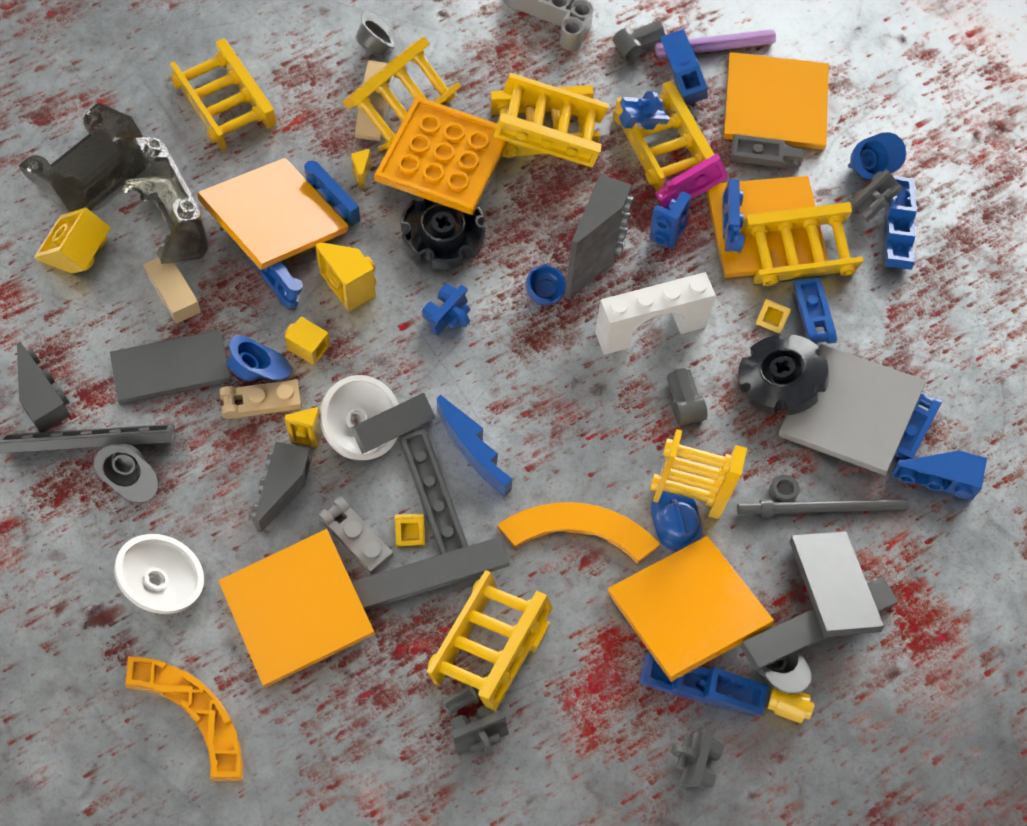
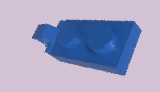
(731, 217)

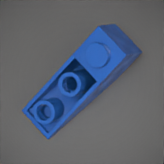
(684, 67)
(949, 472)

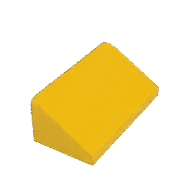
(304, 427)

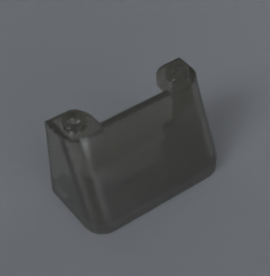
(92, 166)
(157, 178)

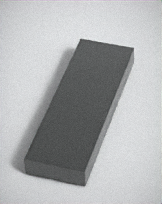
(392, 423)

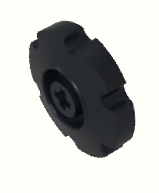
(441, 233)
(783, 374)

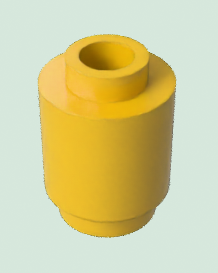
(791, 706)

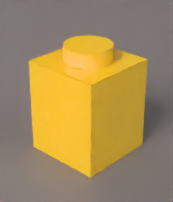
(307, 340)

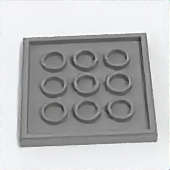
(859, 413)

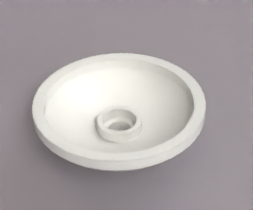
(356, 397)
(163, 563)

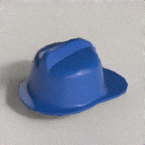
(878, 154)
(254, 361)
(676, 520)

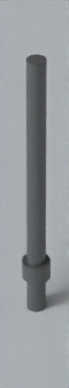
(767, 507)

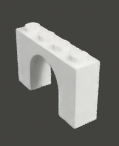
(686, 298)

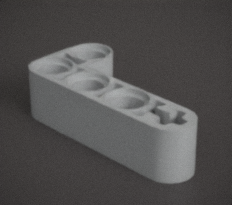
(571, 15)

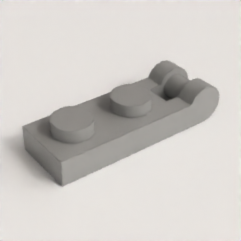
(356, 536)

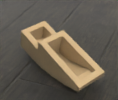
(364, 126)
(172, 289)

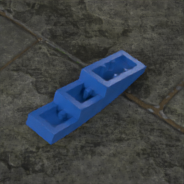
(901, 226)
(468, 439)
(708, 686)

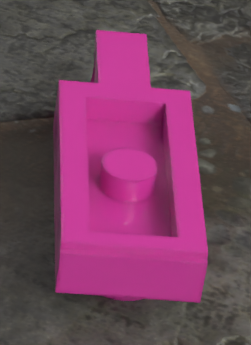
(694, 181)

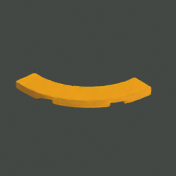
(579, 519)
(200, 704)

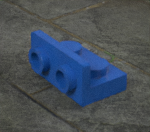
(670, 223)

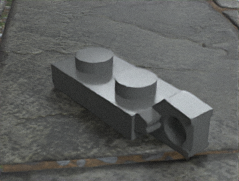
(765, 151)

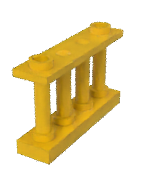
(236, 75)
(379, 83)
(500, 104)
(690, 138)
(546, 139)
(809, 219)
(719, 489)
(507, 661)

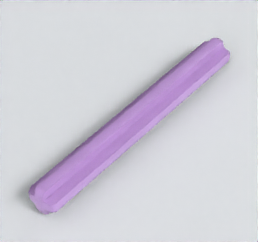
(725, 42)

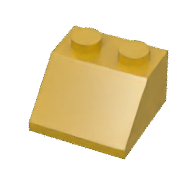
(74, 241)
(347, 273)

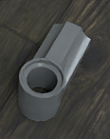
(633, 42)
(687, 403)

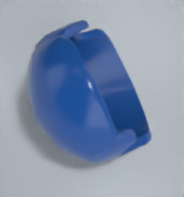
(545, 285)

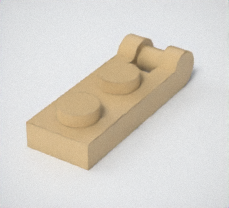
(260, 399)

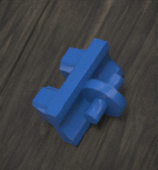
(645, 110)
(451, 313)

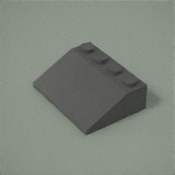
(599, 233)

